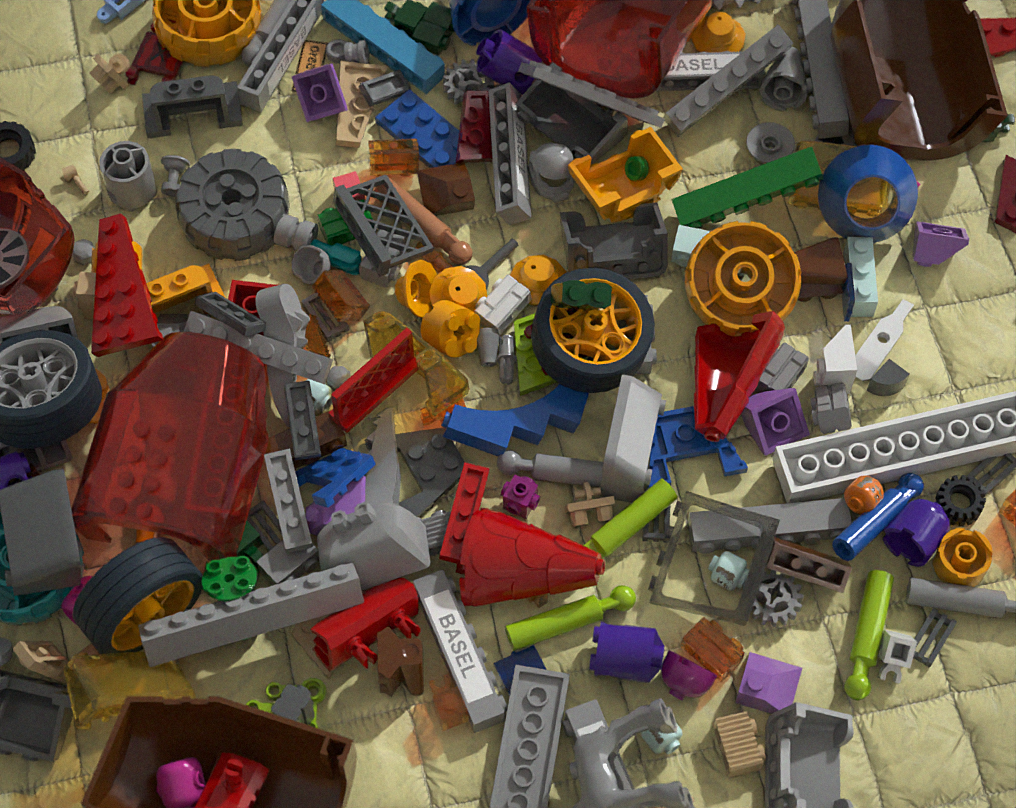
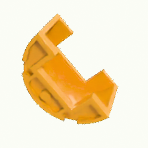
(612, 191)

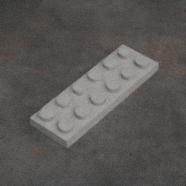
(592, 93)
(530, 738)

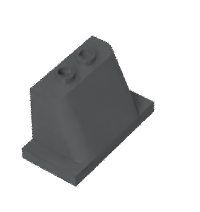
(187, 97)
(33, 716)

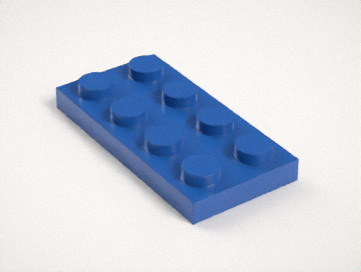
(412, 119)

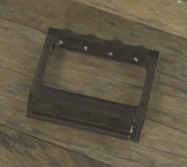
(768, 528)

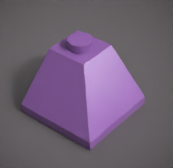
(319, 92)
(937, 243)
(775, 419)
(319, 516)
(768, 684)

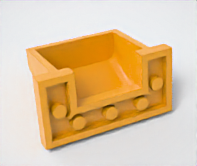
(182, 286)

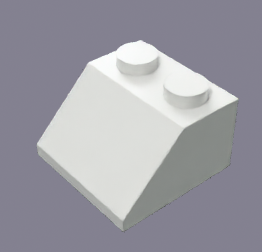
(837, 361)

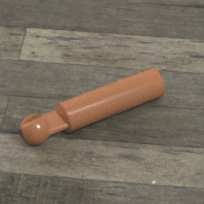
(435, 230)

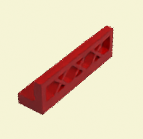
(466, 502)

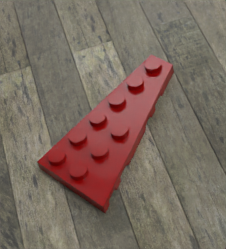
(121, 299)

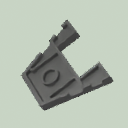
(433, 464)

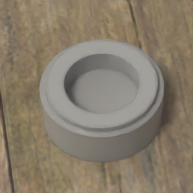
(335, 51)

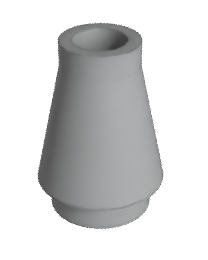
(487, 346)

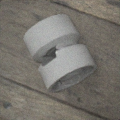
(292, 232)

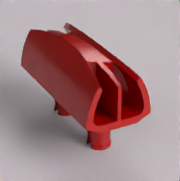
(355, 629)
(233, 783)

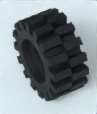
(966, 488)

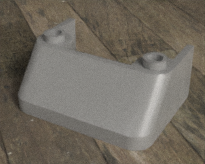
(630, 440)

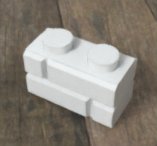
(503, 303)

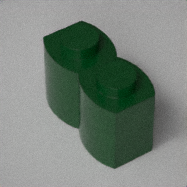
(435, 29)
(581, 295)

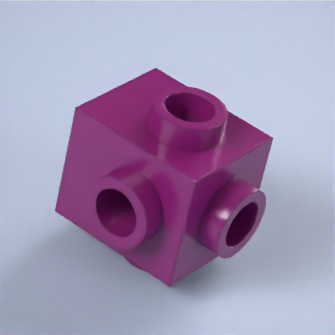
(520, 496)

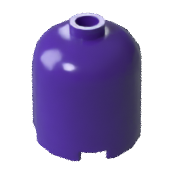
(917, 531)

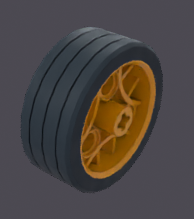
(592, 333)
(133, 588)

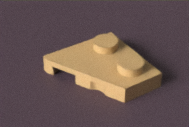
(42, 658)

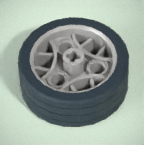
(45, 389)

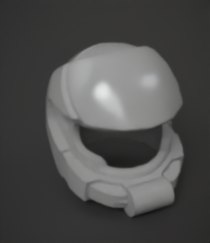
(551, 162)

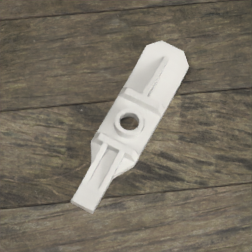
(874, 352)

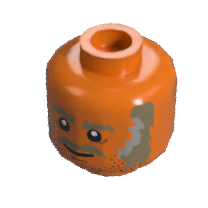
(863, 494)

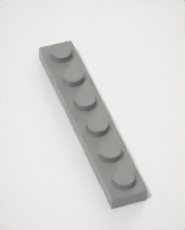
(266, 349)

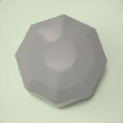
(82, 251)
(337, 376)

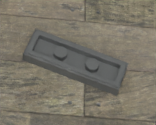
(230, 313)
(302, 420)

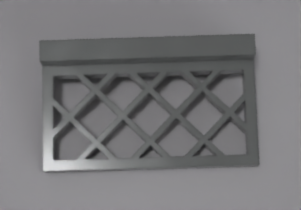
(362, 227)

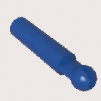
(872, 523)

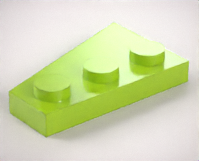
(529, 370)

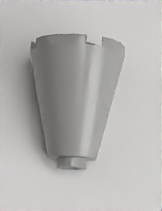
(785, 82)

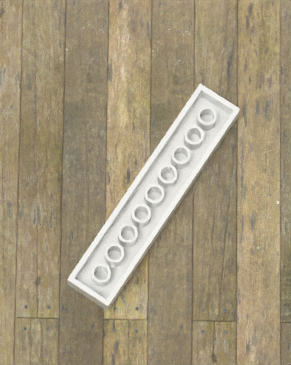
(897, 447)

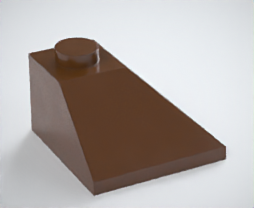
(446, 189)

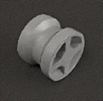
(356, 52)

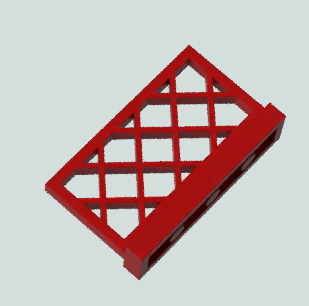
(374, 382)

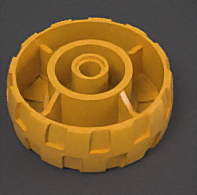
(206, 29)
(748, 249)

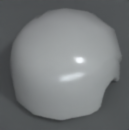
(310, 263)

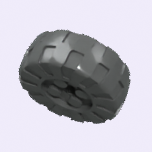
(231, 204)

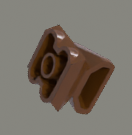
(821, 270)
(399, 663)

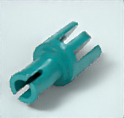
(341, 256)

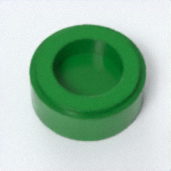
(636, 168)

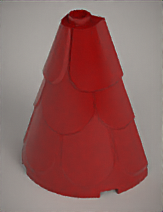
(730, 371)
(520, 561)

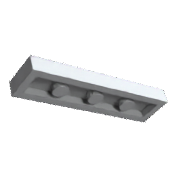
(288, 501)

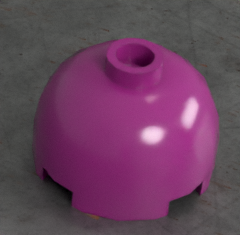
(685, 677)

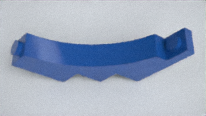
(492, 429)

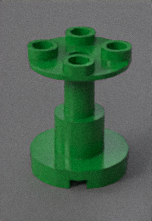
(229, 578)

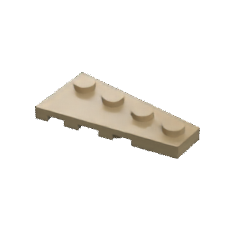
(354, 121)

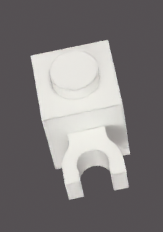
(895, 651)

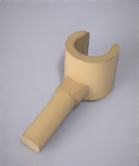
(70, 173)

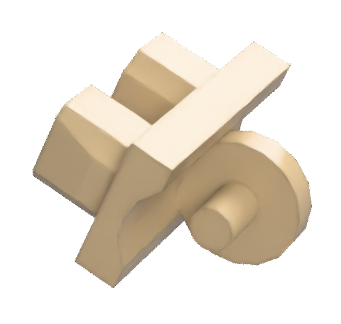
(109, 73)
(578, 510)

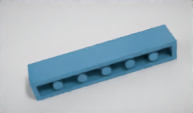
(385, 42)

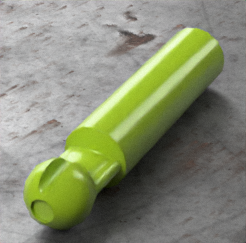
(632, 518)
(567, 617)
(869, 632)

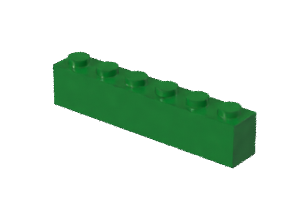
(748, 189)

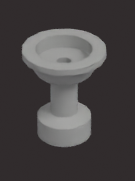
(174, 165)

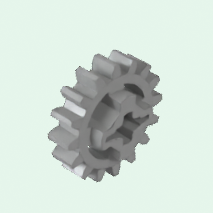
(465, 79)
(785, 602)

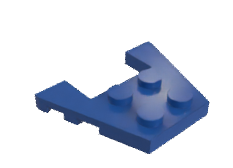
(677, 440)
(334, 474)

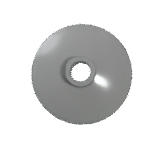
(773, 136)

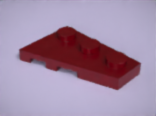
(475, 129)
(1006, 203)

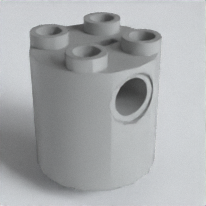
(127, 175)

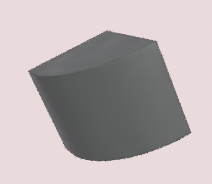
(888, 379)

